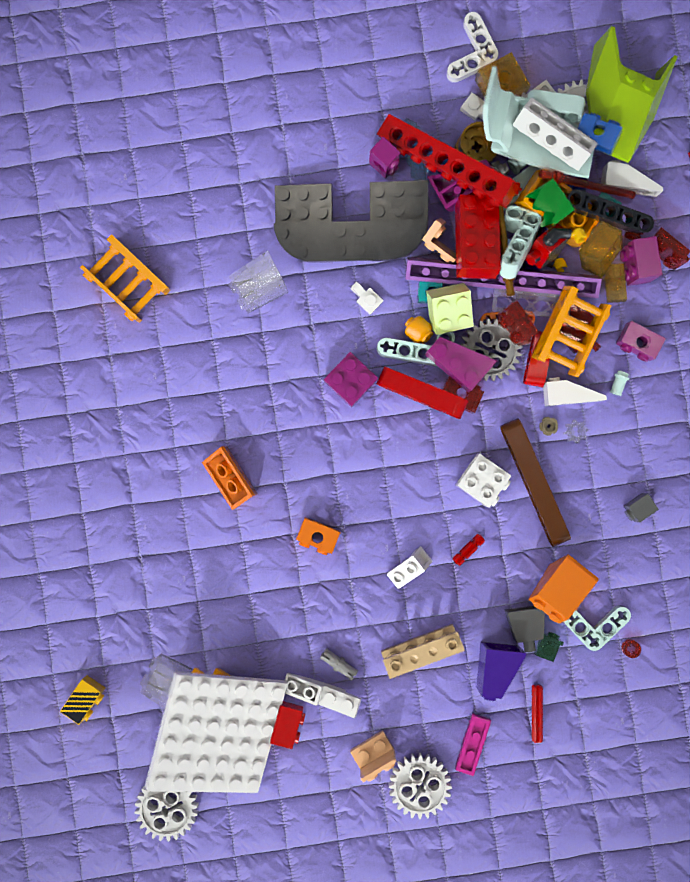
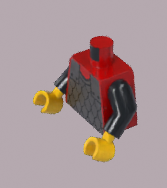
(549, 246)

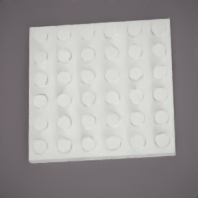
(215, 733)

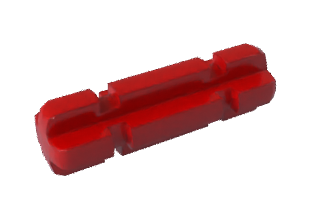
(468, 549)

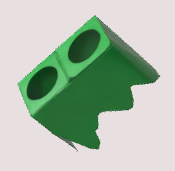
(552, 201)

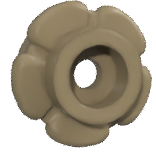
(553, 426)

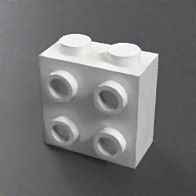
(484, 480)

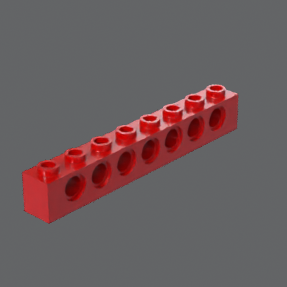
(501, 195)

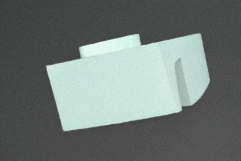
(502, 110)

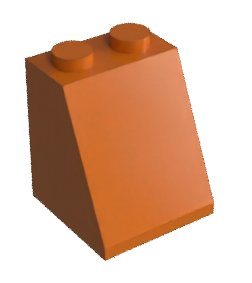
(563, 588)

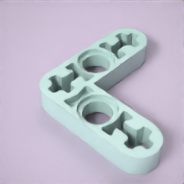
(596, 631)

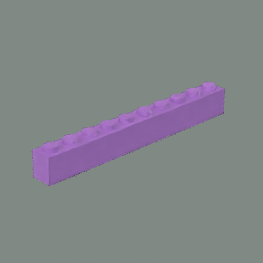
(526, 279)

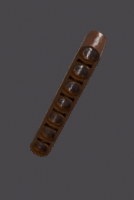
(535, 482)

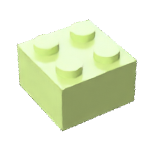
(450, 308)

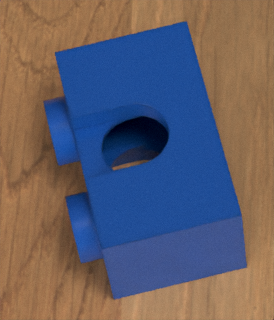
(606, 141)

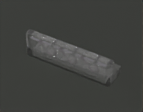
(527, 295)

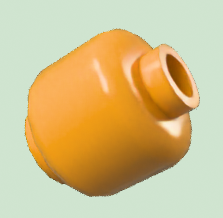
(418, 330)

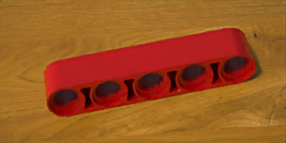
(422, 392)

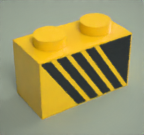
(83, 699)

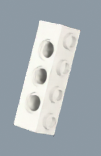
(567, 141)

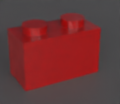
(286, 725)

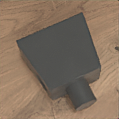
(526, 625)

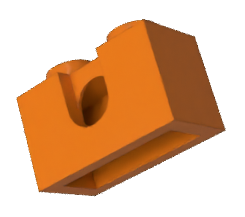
(329, 534)

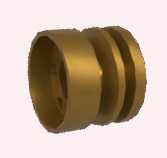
(475, 137)

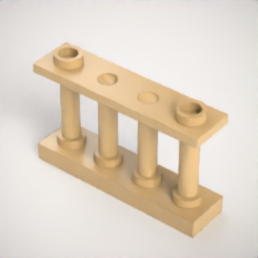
(422, 651)

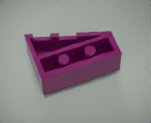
(449, 191)
(459, 362)

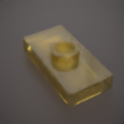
(615, 284)

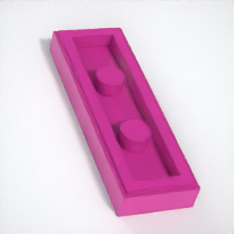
(472, 744)

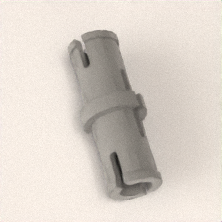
(339, 664)

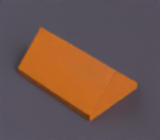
(229, 477)

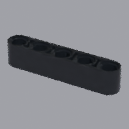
(615, 215)

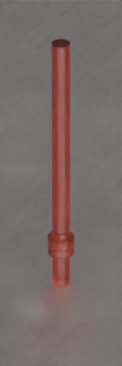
(560, 178)

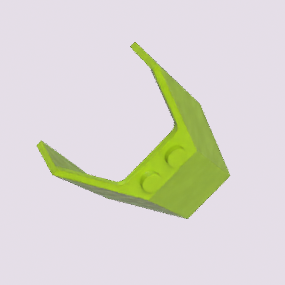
(623, 94)

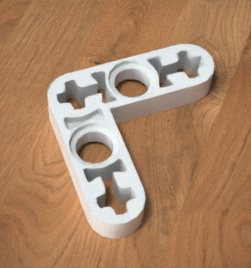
(478, 55)

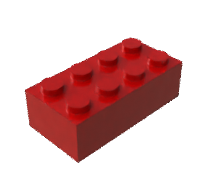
(477, 238)

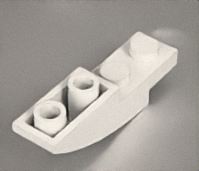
(322, 694)

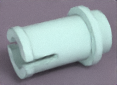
(619, 383)

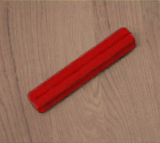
(537, 713)

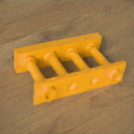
(129, 261)
(552, 331)

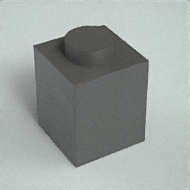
(640, 508)

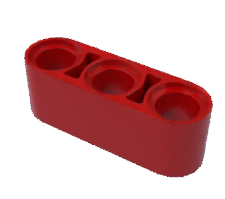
(535, 370)

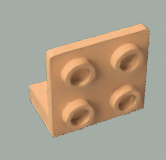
(432, 242)
(374, 756)

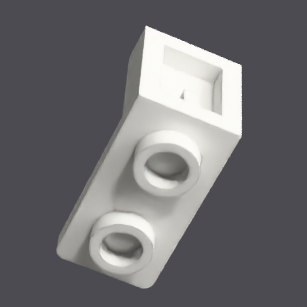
(410, 568)

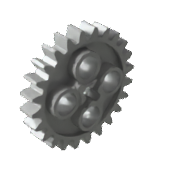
(497, 334)

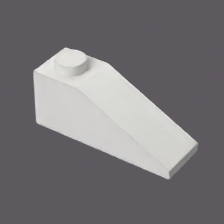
(628, 178)
(566, 392)

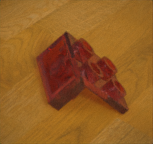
(671, 250)
(517, 324)

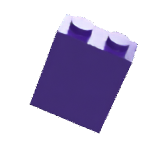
(497, 668)

